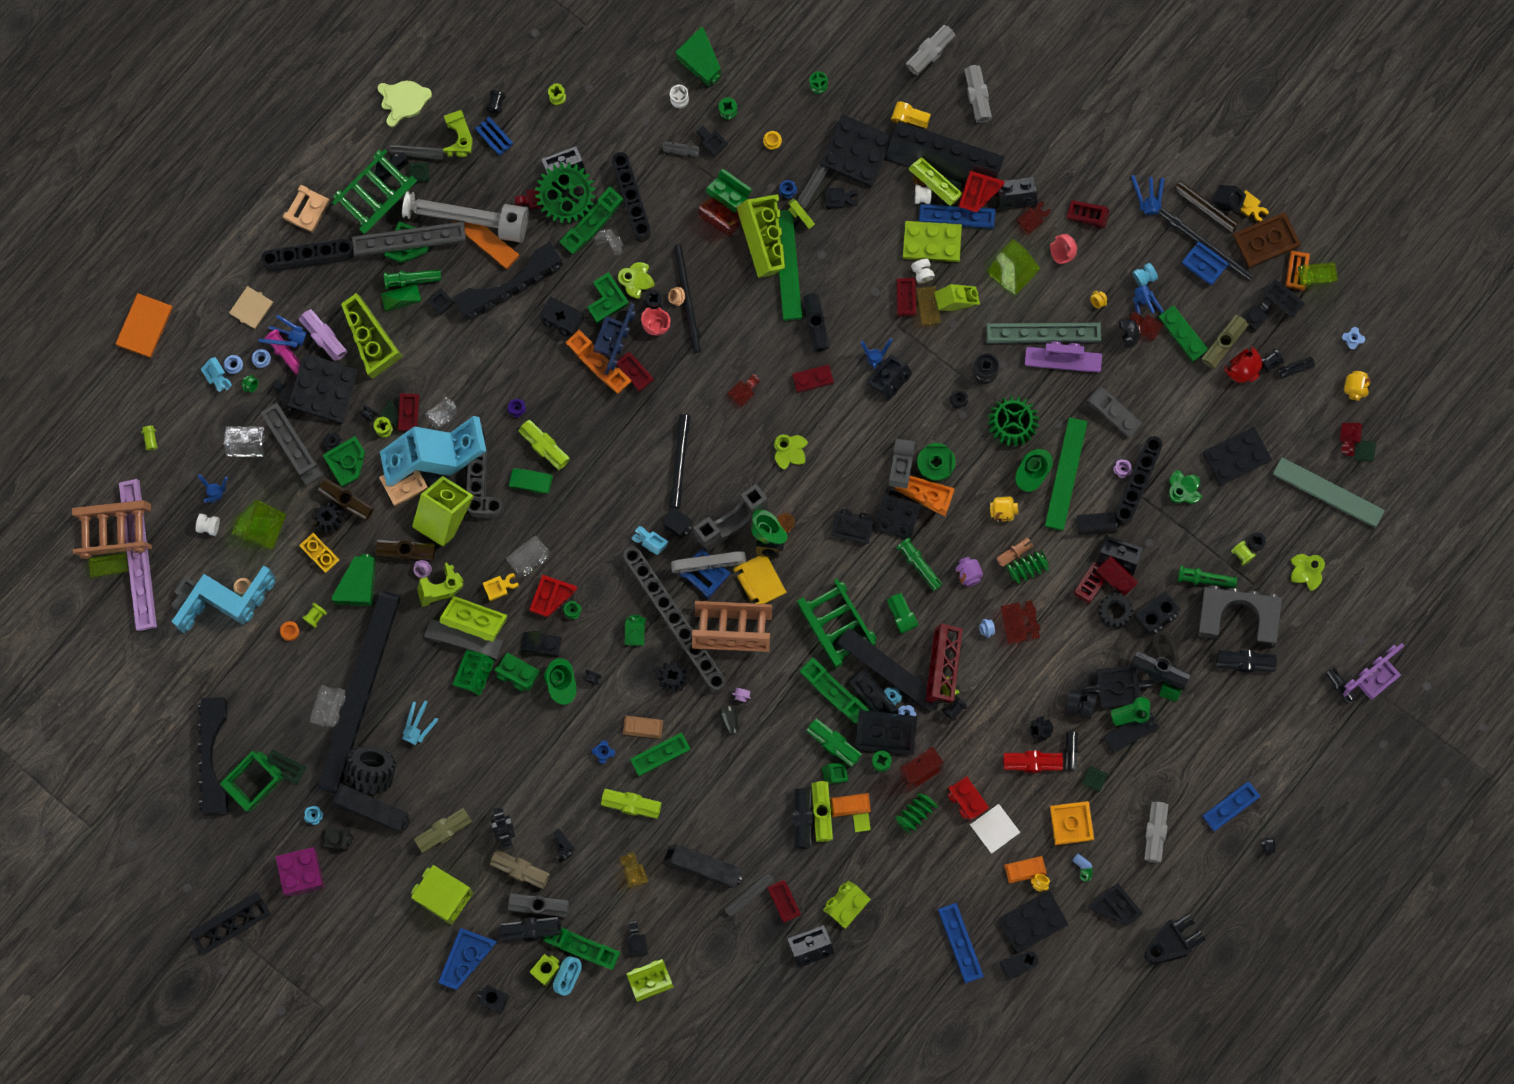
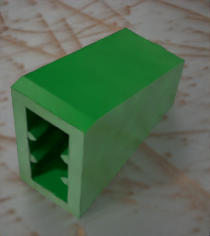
(699, 58)
(357, 583)

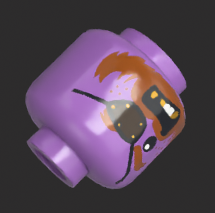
(969, 572)

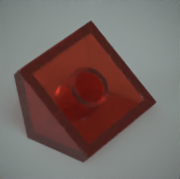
(719, 216)

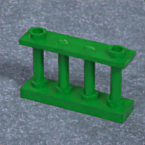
(391, 196)
(817, 624)

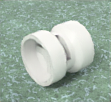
(681, 93)
(923, 271)
(207, 524)

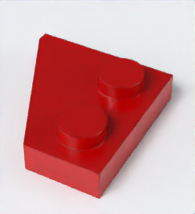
(979, 191)
(551, 595)

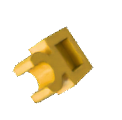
(1251, 205)
(497, 587)

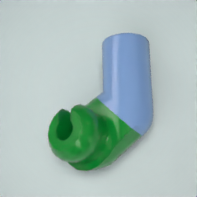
(1086, 869)

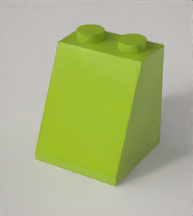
(441, 510)
(441, 894)

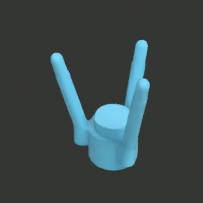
(411, 733)

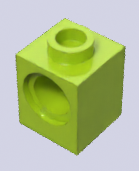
(545, 978)

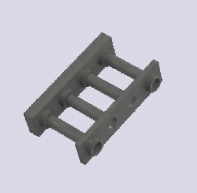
(291, 444)

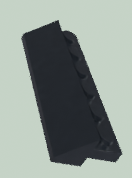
(946, 155)

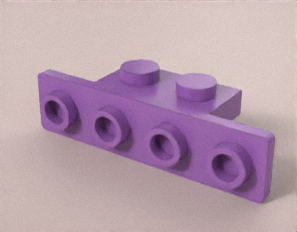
(1063, 357)
(1378, 677)

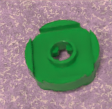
(939, 473)

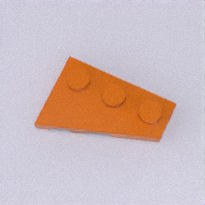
(929, 494)

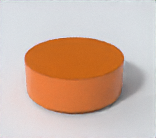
(289, 631)

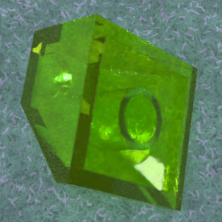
(1013, 267)
(259, 524)

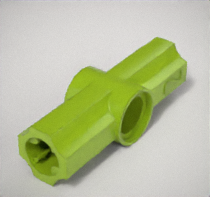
(544, 445)
(631, 803)
(823, 824)

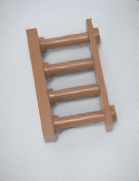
(102, 513)
(728, 639)

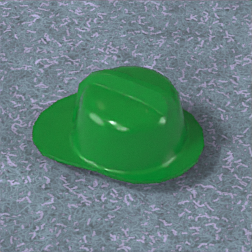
(1033, 469)
(767, 528)
(560, 681)

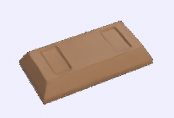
(642, 727)

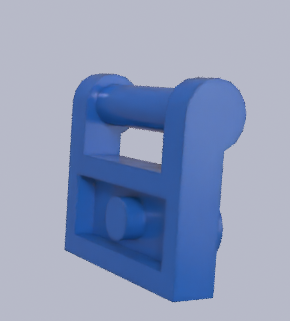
(715, 576)

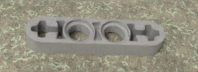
(708, 562)

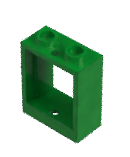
(245, 802)

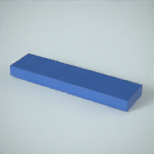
(955, 215)
(960, 943)

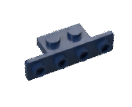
(610, 337)

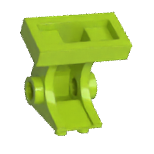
(457, 122)
(430, 592)

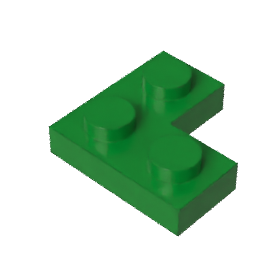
(611, 301)

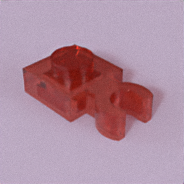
(1032, 219)

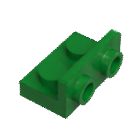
(728, 190)
(473, 672)
(517, 672)

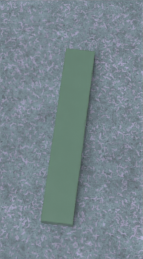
(1043, 332)
(1328, 492)

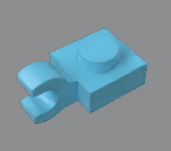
(214, 372)
(651, 541)

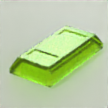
(108, 565)

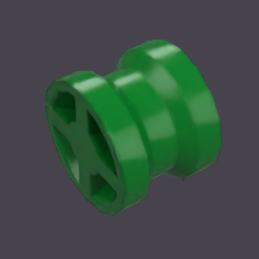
(818, 78)
(728, 112)
(880, 764)

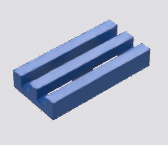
(484, 126)

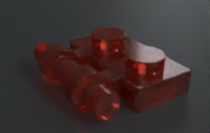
(1014, 623)

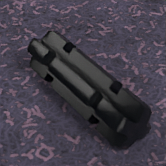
(1296, 367)

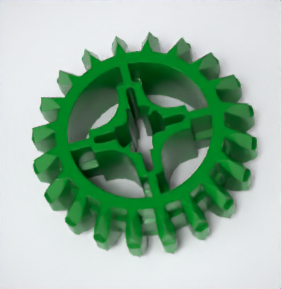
(1007, 426)

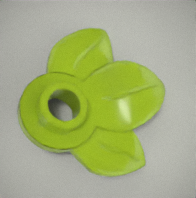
(638, 281)
(792, 452)
(1305, 572)

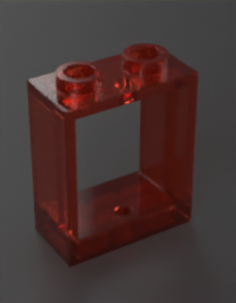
(916, 773)

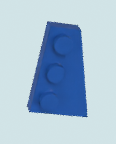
(464, 957)

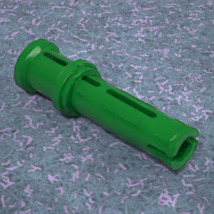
(403, 278)
(914, 558)
(1230, 582)

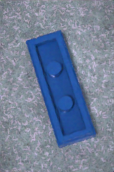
(1231, 806)

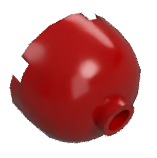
(1245, 366)

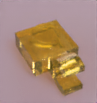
(634, 873)

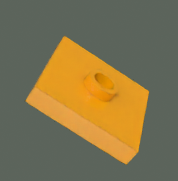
(1071, 823)

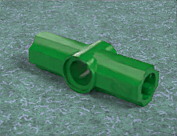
(834, 743)

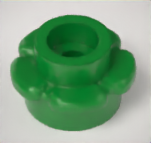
(249, 384)
(572, 605)

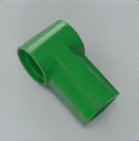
(904, 618)
(1138, 712)

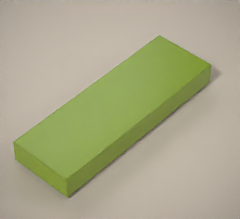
(935, 181)

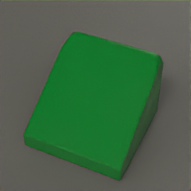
(1170, 692)
(835, 773)

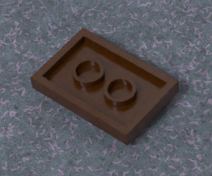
(1266, 240)

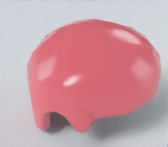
(1063, 249)
(655, 321)

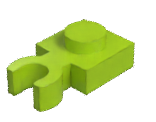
(797, 210)

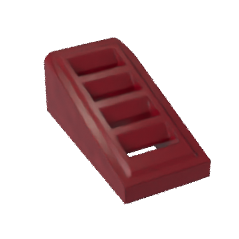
(1090, 207)
(1083, 595)

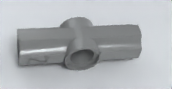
(930, 49)
(978, 94)
(1156, 832)

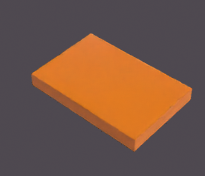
(144, 325)

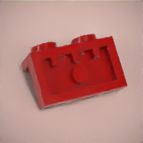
(967, 798)

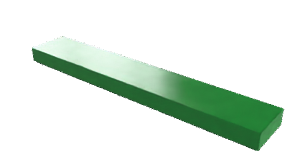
(789, 275)
(1066, 474)

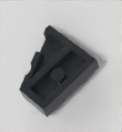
(1116, 906)

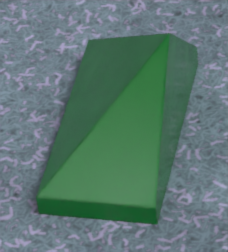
(401, 297)

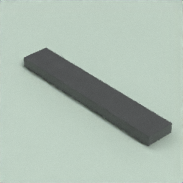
(409, 239)

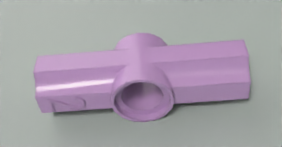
(322, 335)

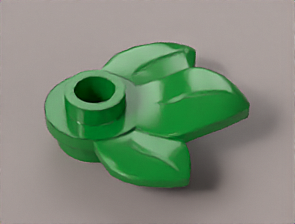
(1186, 486)

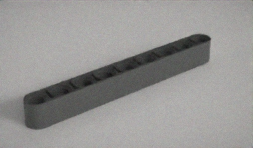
(669, 611)

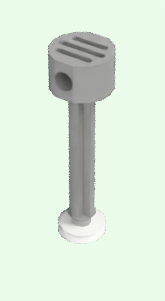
(511, 221)

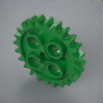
(554, 206)

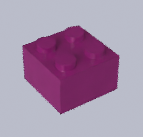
(300, 872)

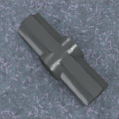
(526, 903)

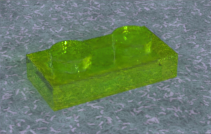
(1317, 273)

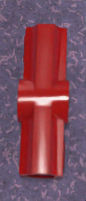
(1033, 761)

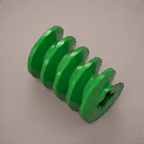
(1028, 567)
(915, 812)

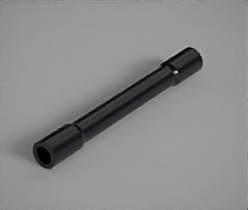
(676, 492)

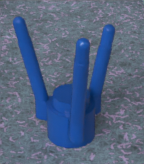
(1151, 205)
(1145, 296)
(295, 336)
(875, 356)
(213, 491)

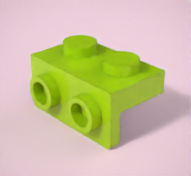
(846, 904)
(649, 980)

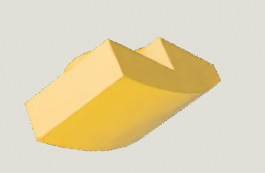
(319, 552)

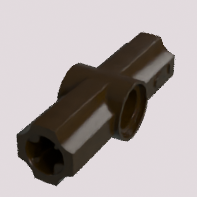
(336, 493)
(393, 549)

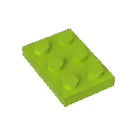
(932, 241)
(473, 619)

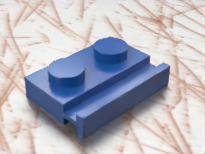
(1205, 263)

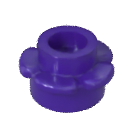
(516, 403)

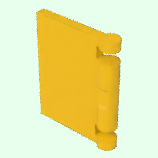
(760, 580)

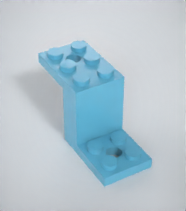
(432, 451)
(223, 599)

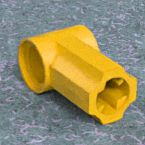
(905, 113)

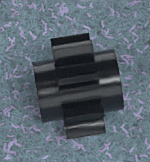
(1041, 728)

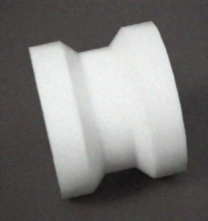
(922, 194)

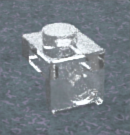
(614, 242)
(441, 413)

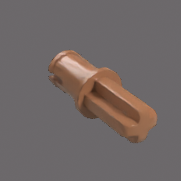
(1014, 552)

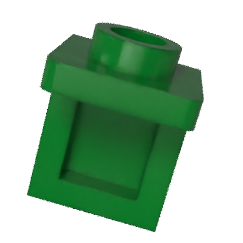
(635, 630)

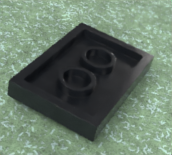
(1237, 456)
(886, 732)
(1033, 922)

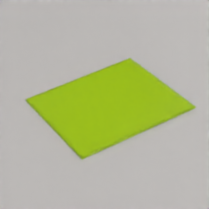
(861, 822)

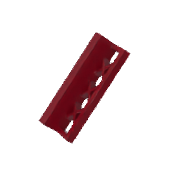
(937, 663)

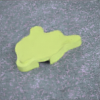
(403, 100)

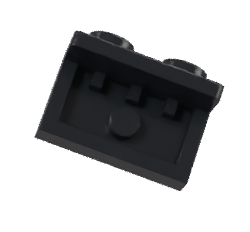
(1018, 194)

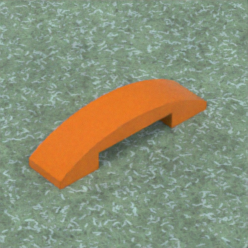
(597, 363)

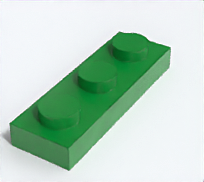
(1183, 333)
(660, 754)

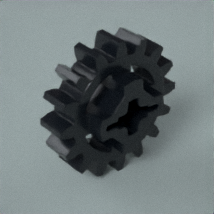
(503, 828)

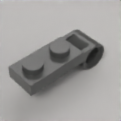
(1114, 411)
(901, 463)

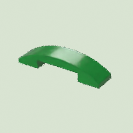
(593, 221)
(832, 690)
(584, 948)

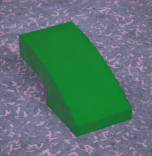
(530, 480)

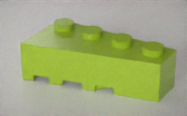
(762, 232)
(372, 341)

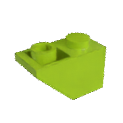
(956, 297)

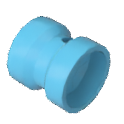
(1145, 275)

